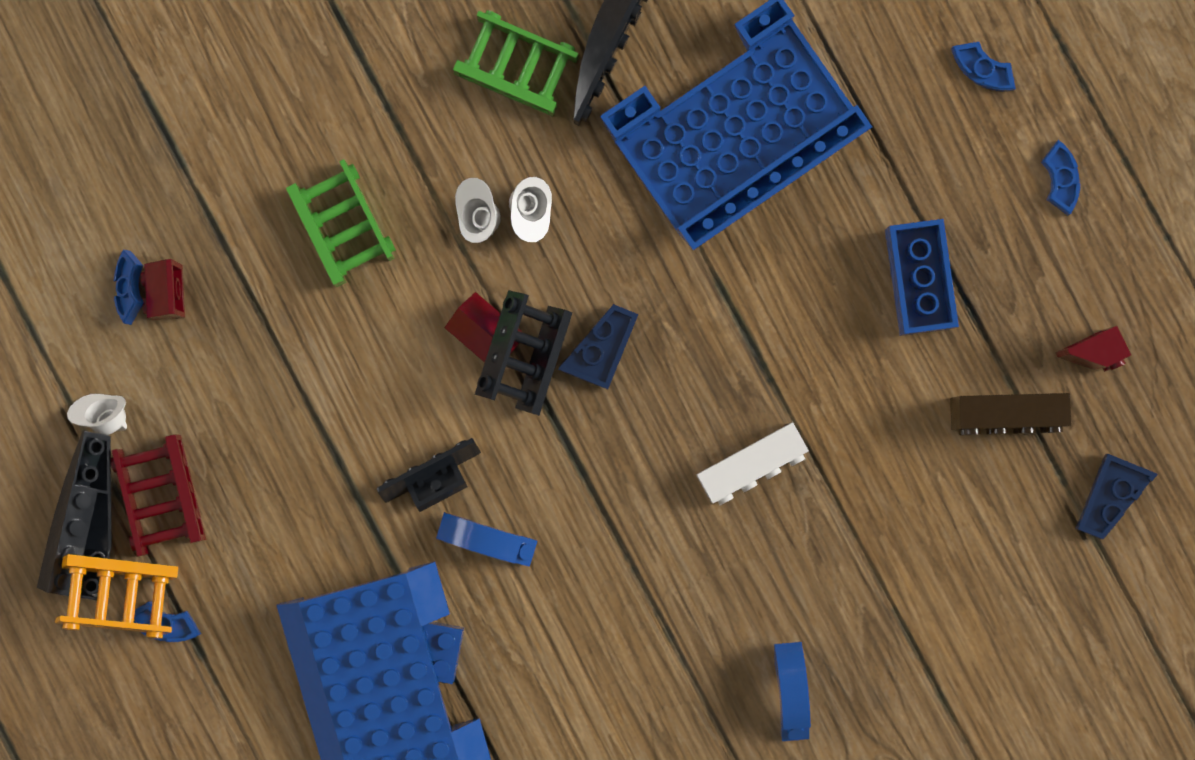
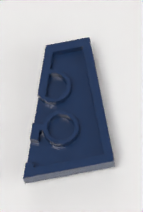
(602, 348)
(1112, 493)

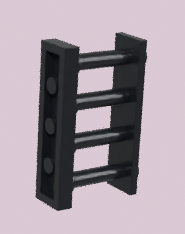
(543, 359)

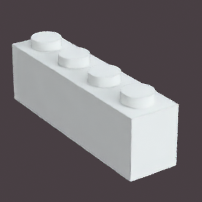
(752, 463)

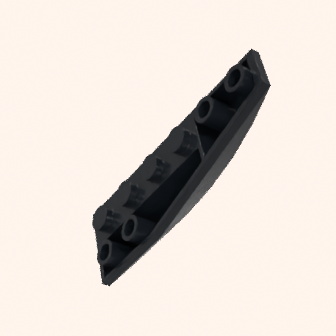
(603, 42)
(81, 517)

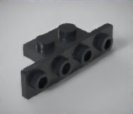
(433, 479)

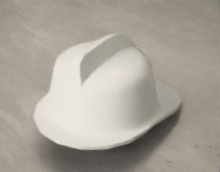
(530, 209)
(476, 210)
(100, 413)

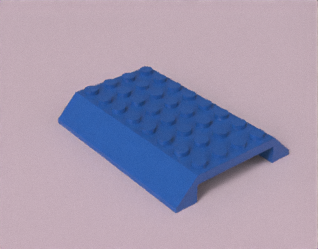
(738, 130)
(372, 673)

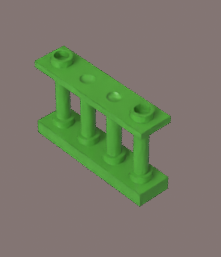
(518, 90)
(314, 221)

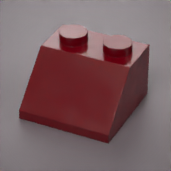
(163, 290)
(1101, 350)

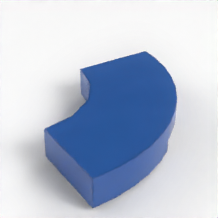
(982, 68)
(1064, 177)
(128, 298)
(182, 624)

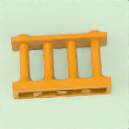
(105, 571)

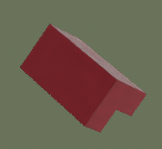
(475, 325)

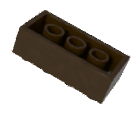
(1013, 411)

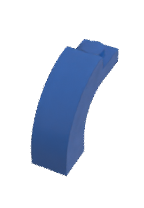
(486, 540)
(792, 691)

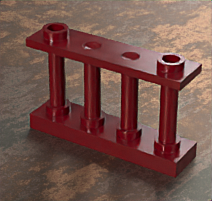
(185, 502)

